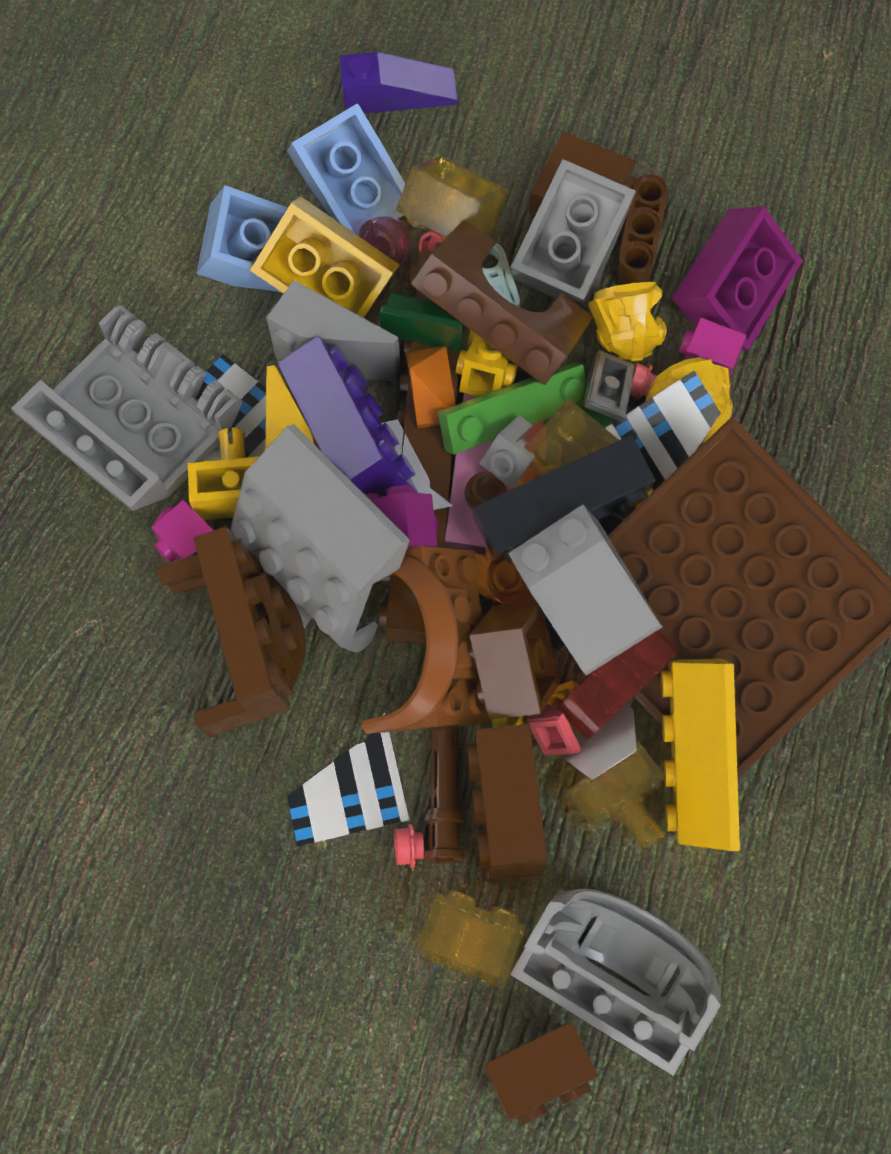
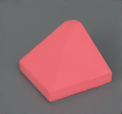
(553, 732)

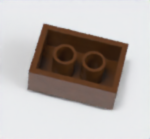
(507, 802)

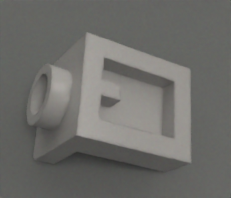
(507, 454)

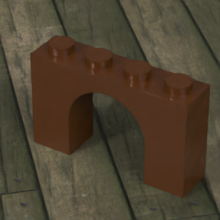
(458, 285)

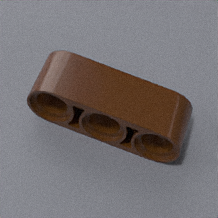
(644, 217)

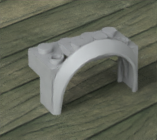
(639, 950)

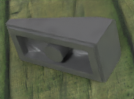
(609, 385)

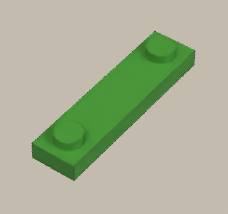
(487, 415)

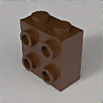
(586, 155)

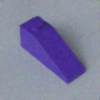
(395, 83)

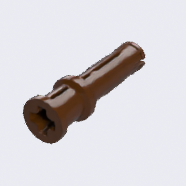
(444, 816)

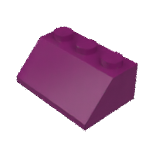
(739, 273)

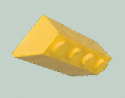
(701, 753)

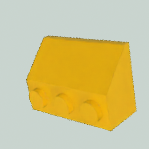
(324, 258)

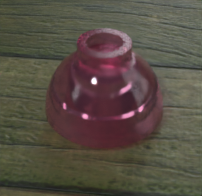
(388, 236)

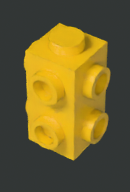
(483, 367)

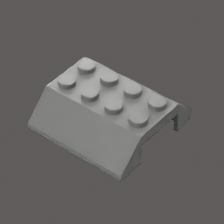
(132, 414)
(317, 535)

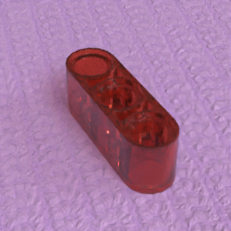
(615, 684)

